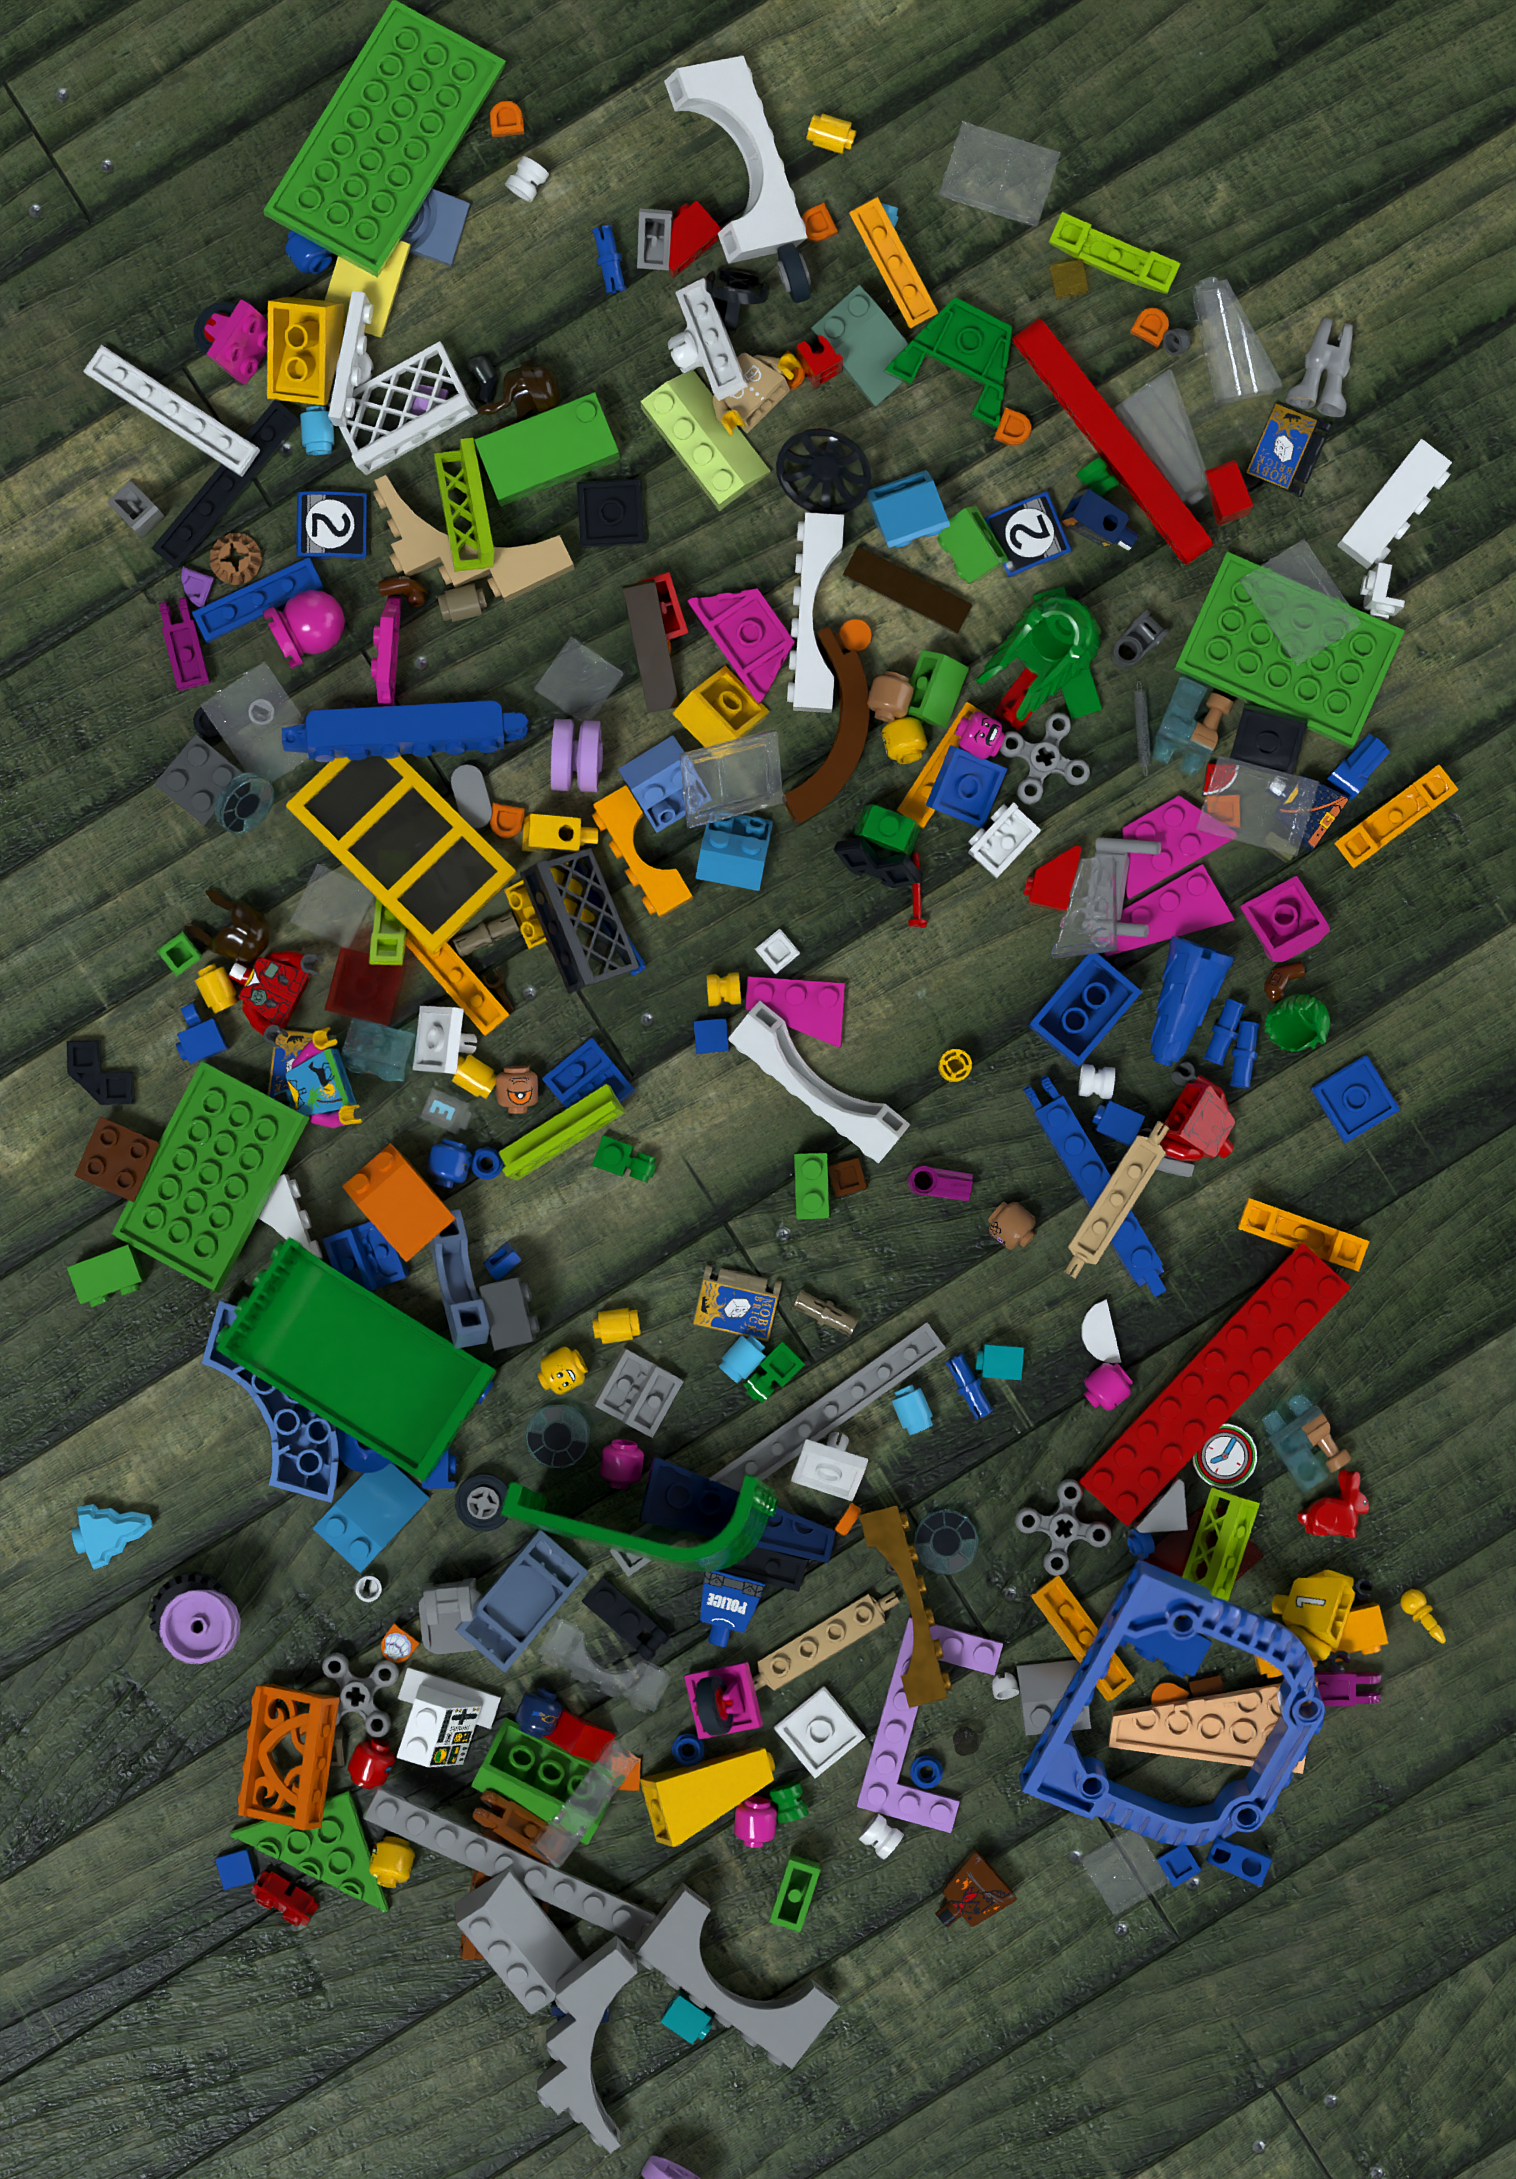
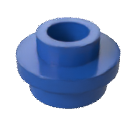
(476, 1163)
(1140, 1544)
(695, 1757)
(933, 1779)

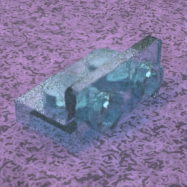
(377, 1050)

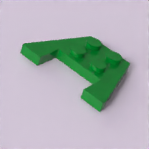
(967, 343)

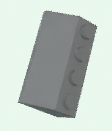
(516, 1939)

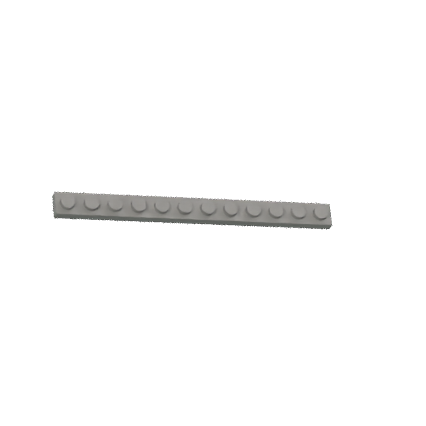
(809, 1424)

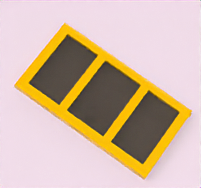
(402, 844)

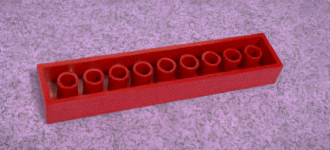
(1214, 1384)

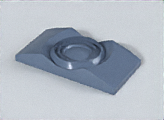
(437, 227)
(521, 1600)

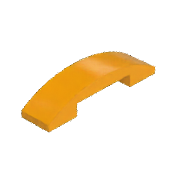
(1396, 816)
(1293, 1229)

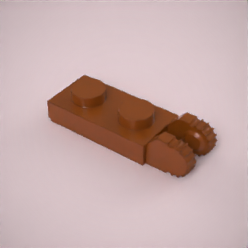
(513, 1824)

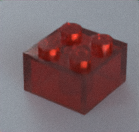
(365, 989)

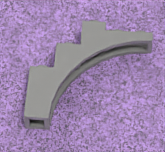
(585, 1995)

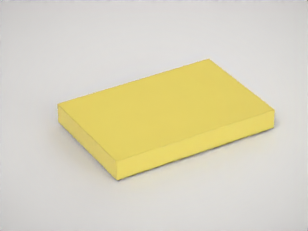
(379, 290)

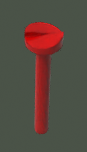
(917, 921)

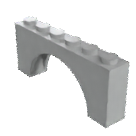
(779, 2026)

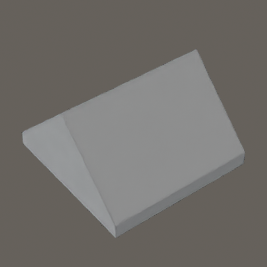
(1165, 1511)

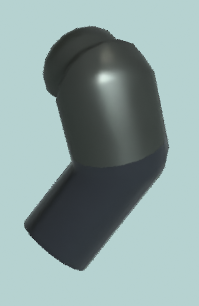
(486, 375)

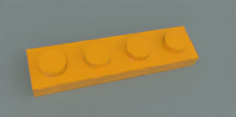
(893, 262)
(914, 802)
(461, 984)
(1078, 1632)

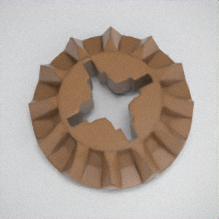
(247, 567)

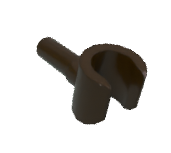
(500, 991)

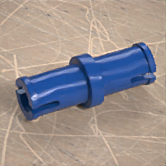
(609, 259)
(1224, 1031)
(1244, 1054)
(969, 1386)

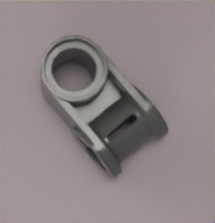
(1141, 637)

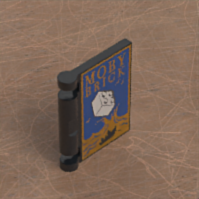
(1287, 449)

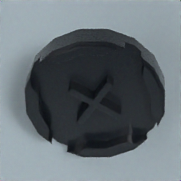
(737, 289)

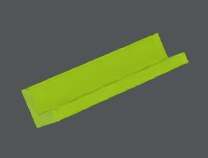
(475, 500)
(561, 1133)
(1232, 1533)

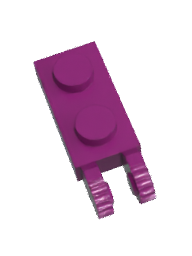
(184, 648)
(1341, 1688)

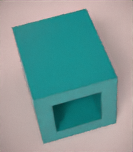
(1000, 1361)
(686, 2018)

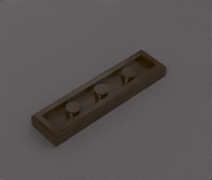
(907, 590)
(651, 646)

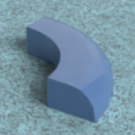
(301, 1442)

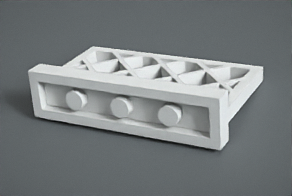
(420, 428)

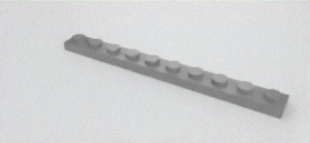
(495, 1857)

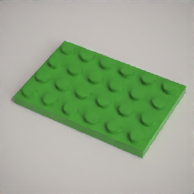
(1243, 657)
(211, 1176)

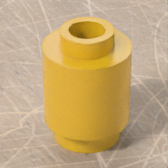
(831, 133)
(216, 988)
(474, 1076)
(616, 1325)

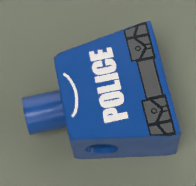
(728, 1604)

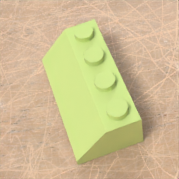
(688, 423)

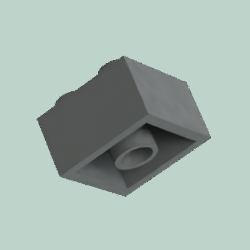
(198, 779)
(509, 1312)

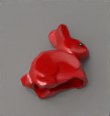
(1337, 1514)

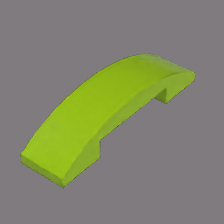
(1113, 256)
(388, 938)

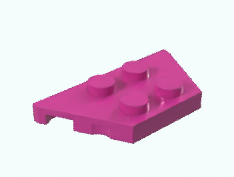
(747, 636)
(386, 640)
(1181, 844)

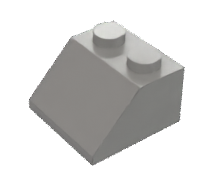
(1041, 1691)

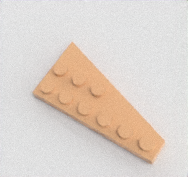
(1207, 1728)

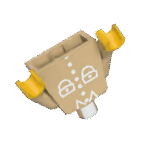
(764, 391)

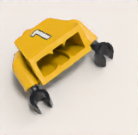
(1319, 1610)

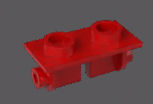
(1012, 700)
(293, 1907)

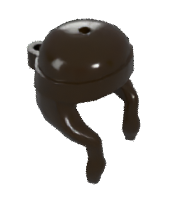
(534, 390)
(244, 938)

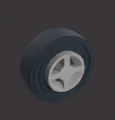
(793, 273)
(481, 1513)

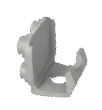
(442, 1611)

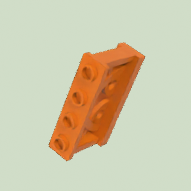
(260, 1768)

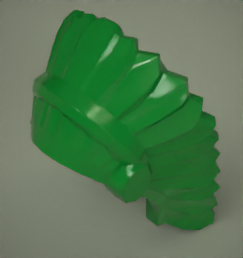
(1054, 642)

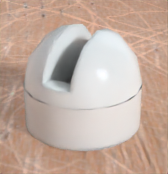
(374, 1588)
(1005, 1687)

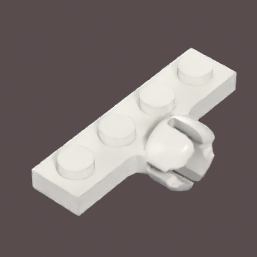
(706, 342)
(353, 362)

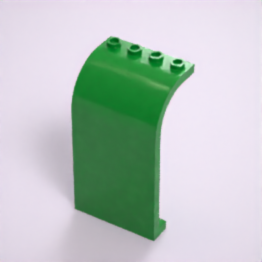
(354, 1359)
(728, 1548)

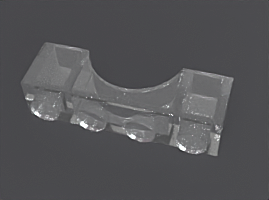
(640, 1684)
(585, 1803)

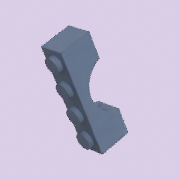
(460, 1299)

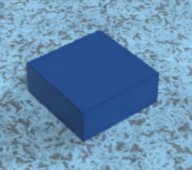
(711, 1036)
(502, 1261)
(1178, 1865)
(235, 1869)

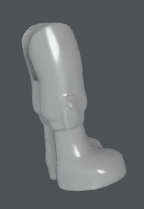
(1335, 361)

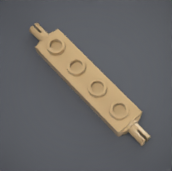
(1116, 1199)
(823, 1641)

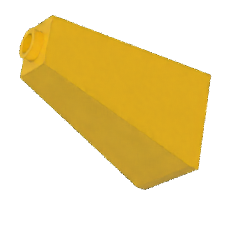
(697, 1795)

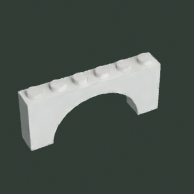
(728, 96)

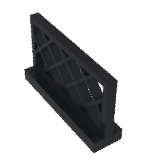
(561, 926)

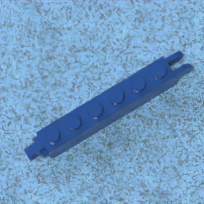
(404, 730)
(1090, 1179)

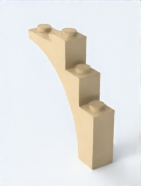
(422, 546)

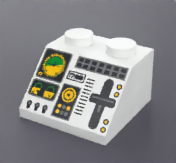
(438, 1728)

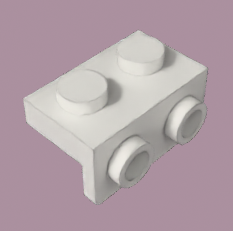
(1375, 588)
(1003, 840)

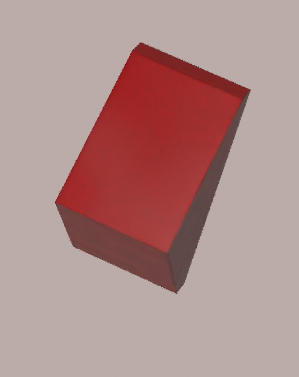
(1228, 493)
(670, 608)
(579, 1736)

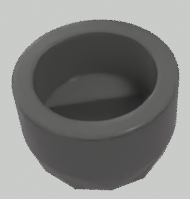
(1176, 346)

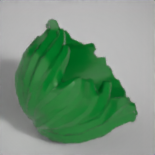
(1298, 1023)

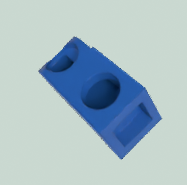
(1239, 1860)

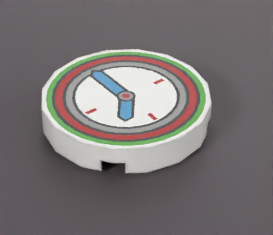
(1226, 1457)

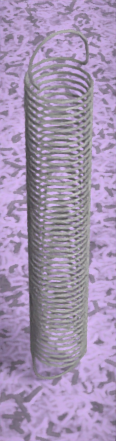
(1142, 727)

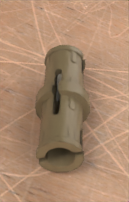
(486, 934)
(825, 1313)

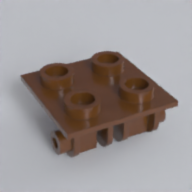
(117, 1159)

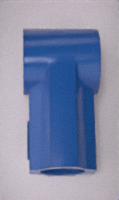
(1354, 771)

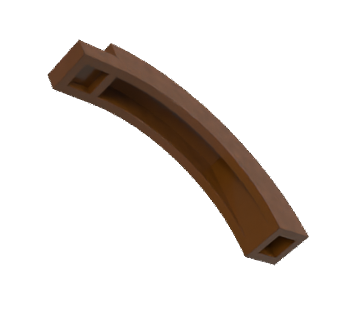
(850, 736)

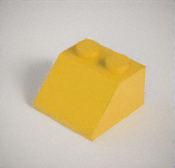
(720, 709)

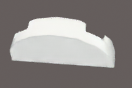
(1099, 1334)

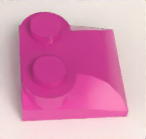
(1285, 920)

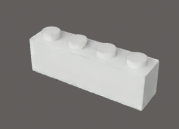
(1394, 504)

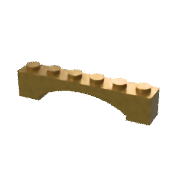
(924, 1679)

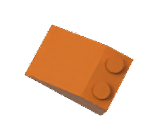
(398, 1202)

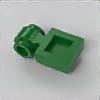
(615, 1157)
(780, 1366)

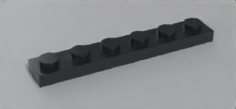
(224, 488)

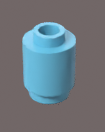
(317, 431)
(742, 1358)
(912, 1409)

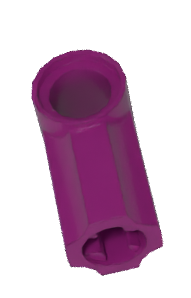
(943, 1183)

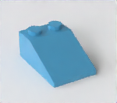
(371, 1515)

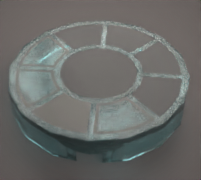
(244, 803)
(557, 1436)
(946, 1541)

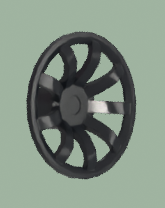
(826, 466)

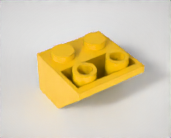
(526, 915)

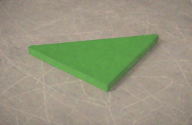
(329, 1853)

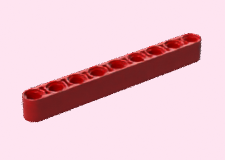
(1112, 441)

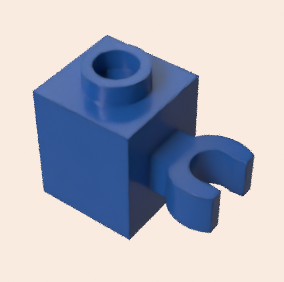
(201, 1039)

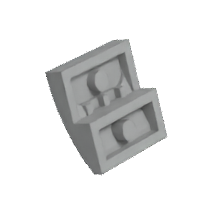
(637, 1392)

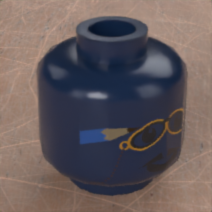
(538, 1713)

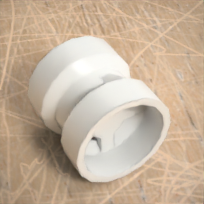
(527, 179)
(1096, 1081)
(881, 1836)

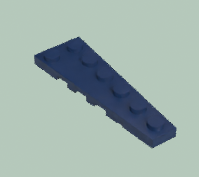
(705, 1507)

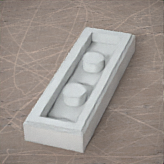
(416, 1677)

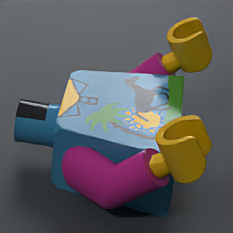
(320, 1084)

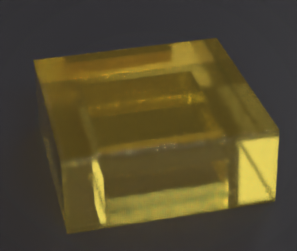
(1068, 279)

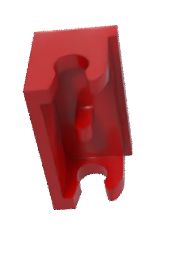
(821, 364)

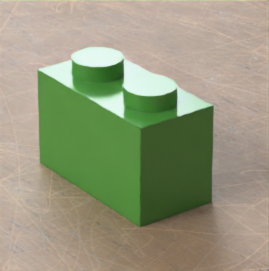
(971, 545)
(936, 688)
(811, 1186)
(106, 1275)
(794, 1892)

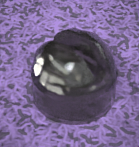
(965, 1741)

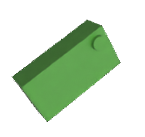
(547, 449)

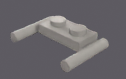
(1119, 849)

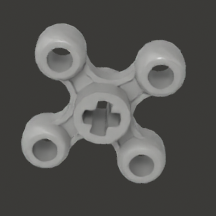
(1048, 745)
(1076, 1529)
(368, 1687)

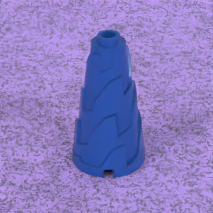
(1190, 982)

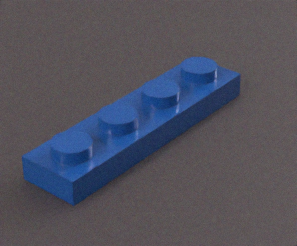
(249, 602)

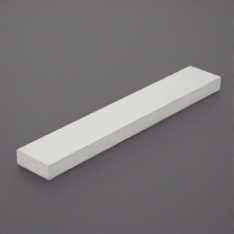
(171, 411)

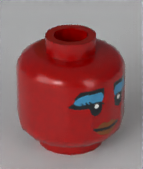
(371, 1763)

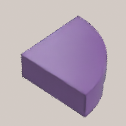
(197, 586)

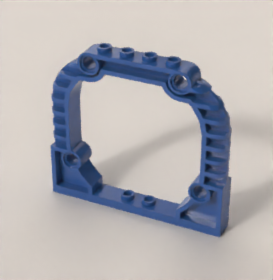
(1150, 1605)

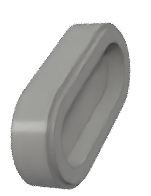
(471, 796)

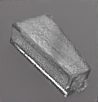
(1231, 348)
(1163, 431)

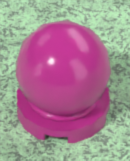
(308, 625)

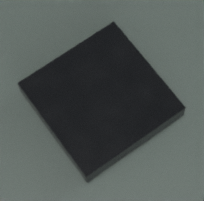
(610, 513)
(1268, 738)

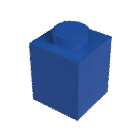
(1117, 1122)

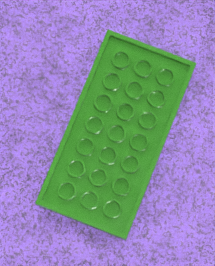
(384, 138)

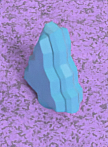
(106, 1532)

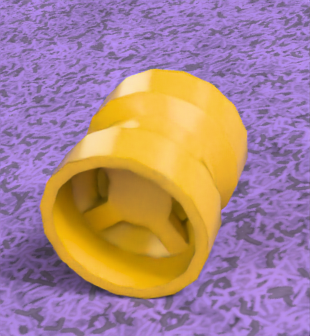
(723, 989)
(950, 1065)

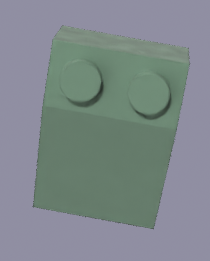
(865, 341)

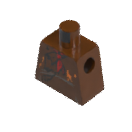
(974, 1892)

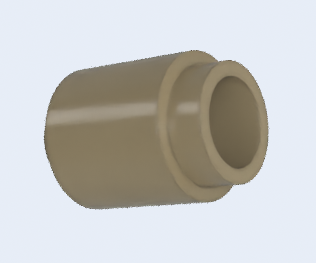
(462, 603)

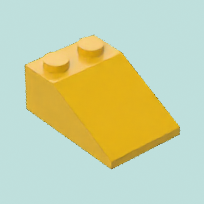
(303, 348)

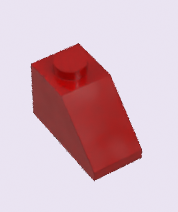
(691, 236)
(1053, 882)

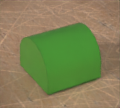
(180, 953)

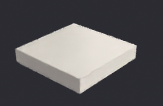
(819, 1731)

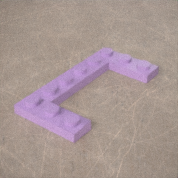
(880, 1786)

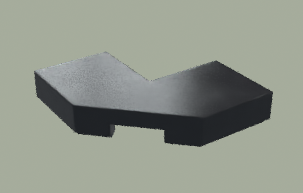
(892, 870)
(104, 1087)

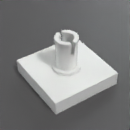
(440, 1039)
(830, 1467)

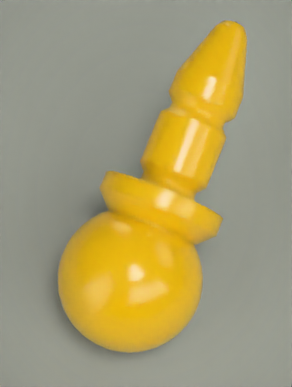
(1414, 1603)

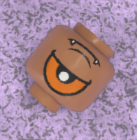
(517, 1088)

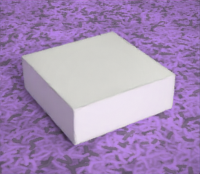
(777, 951)

